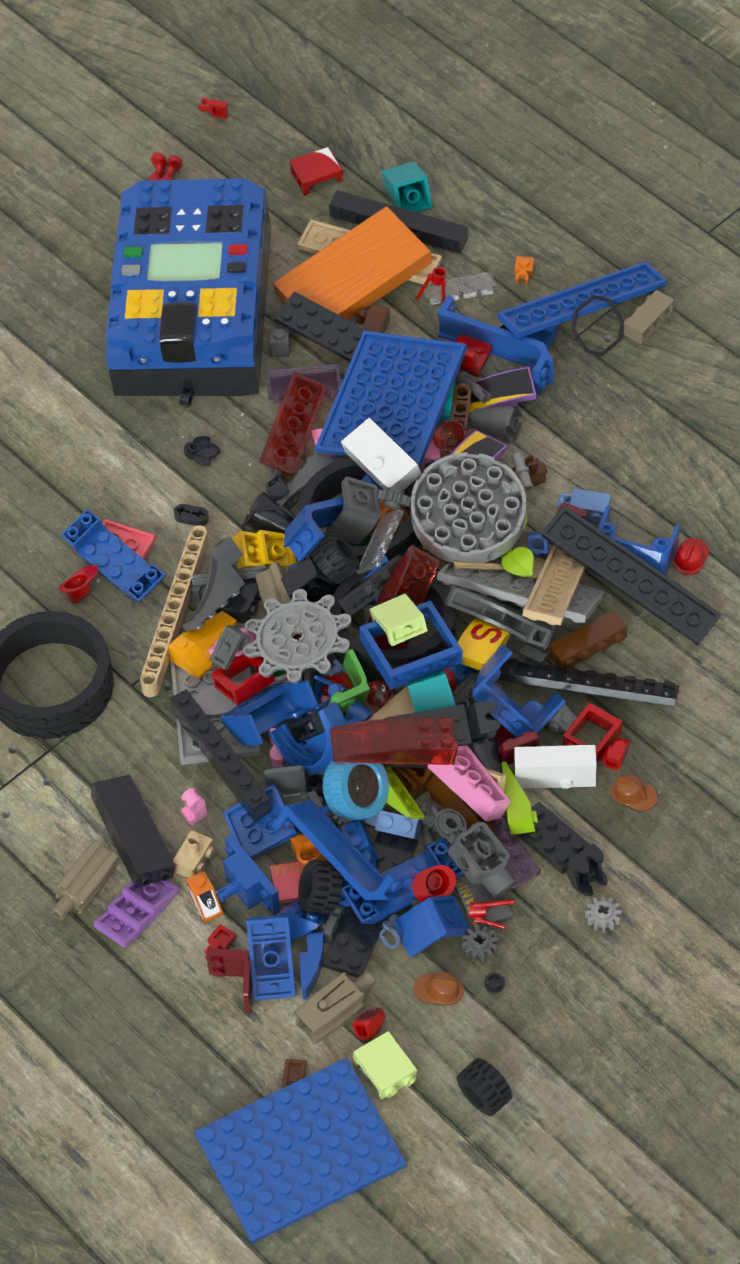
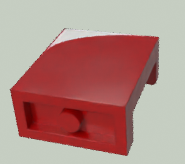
(315, 168)

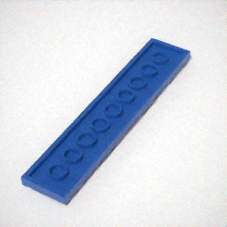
(561, 305)

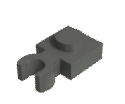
(331, 925)

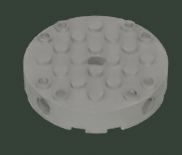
(468, 508)

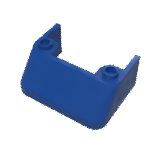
(658, 555)
(269, 709)
(517, 720)

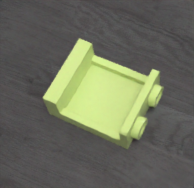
(399, 619)
(385, 1065)

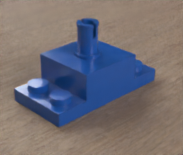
(246, 880)
(271, 957)

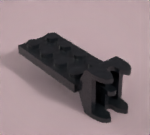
(470, 722)
(566, 850)

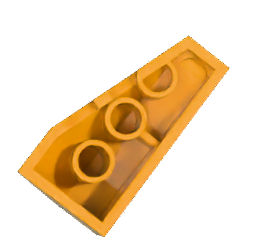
(191, 647)

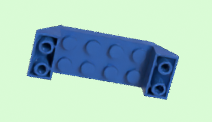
(112, 557)
(376, 910)

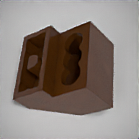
(414, 779)

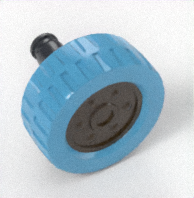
(354, 789)

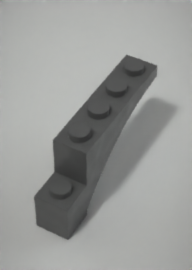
(313, 464)
(221, 584)
(499, 614)

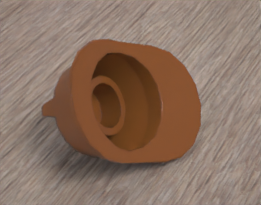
(633, 793)
(438, 988)

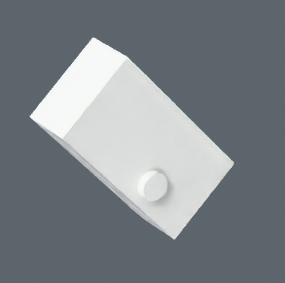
(380, 457)
(555, 766)

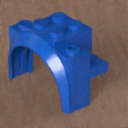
(320, 744)

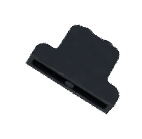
(245, 603)

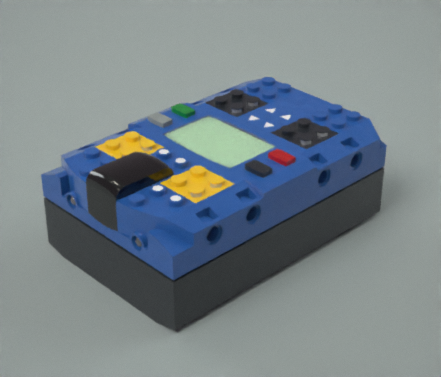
(189, 288)

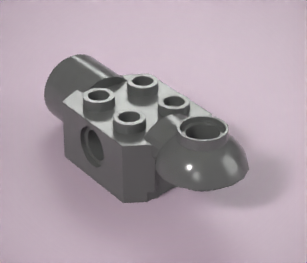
(476, 852)

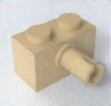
(193, 854)

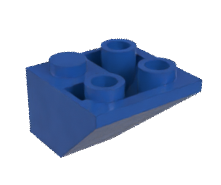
(302, 921)

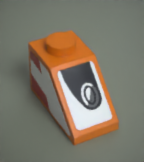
(204, 896)

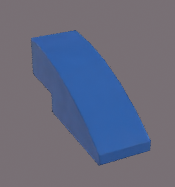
(311, 962)

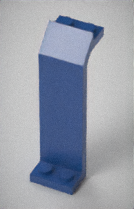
(503, 343)
(305, 532)
(344, 854)

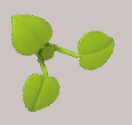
(519, 561)

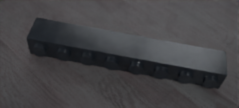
(426, 228)
(220, 755)

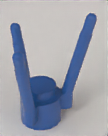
(333, 688)

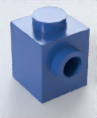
(537, 544)

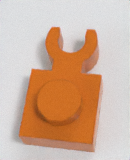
(523, 268)

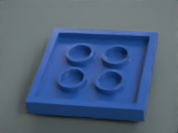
(259, 835)

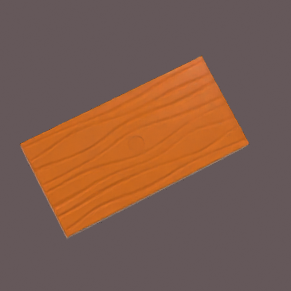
(358, 266)

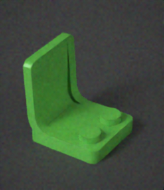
(358, 680)

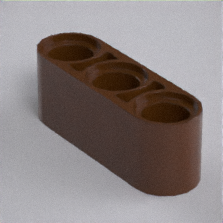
(461, 403)

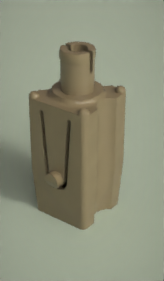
(270, 583)
(84, 880)
(333, 1006)

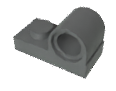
(230, 642)

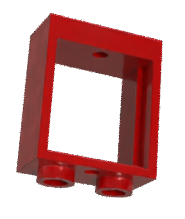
(247, 688)
(600, 718)

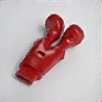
(160, 162)

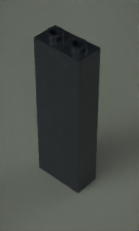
(132, 830)

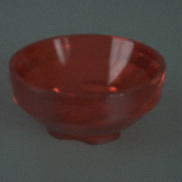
(445, 432)

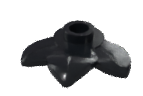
(201, 450)

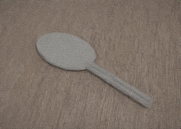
(216, 704)

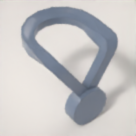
(387, 924)

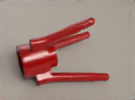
(438, 279)
(479, 909)

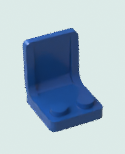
(430, 922)

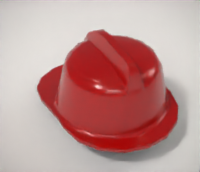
(690, 556)
(79, 585)
(434, 882)

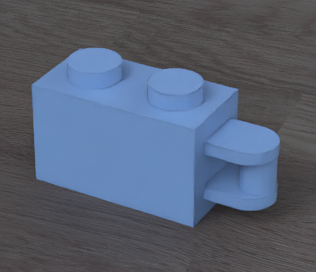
(590, 501)
(396, 824)

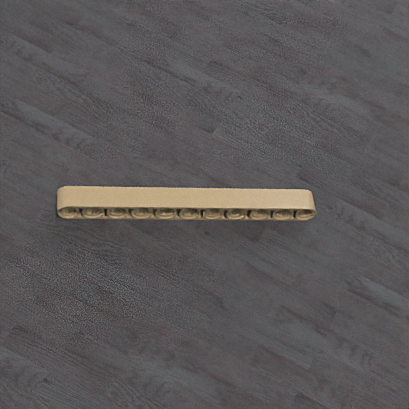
(174, 611)

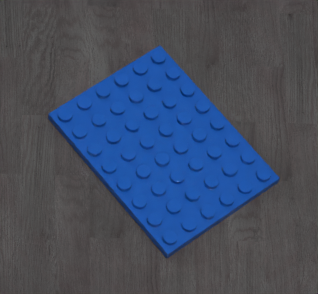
(396, 385)
(299, 1150)

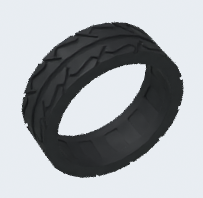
(327, 484)
(437, 595)
(71, 715)

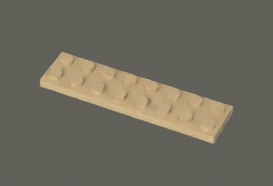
(320, 235)
(554, 588)

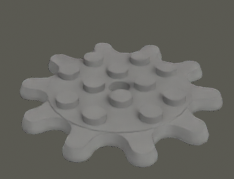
(302, 617)

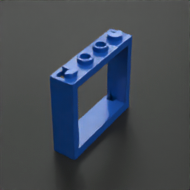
(418, 668)

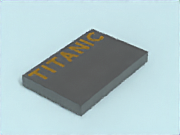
(478, 893)

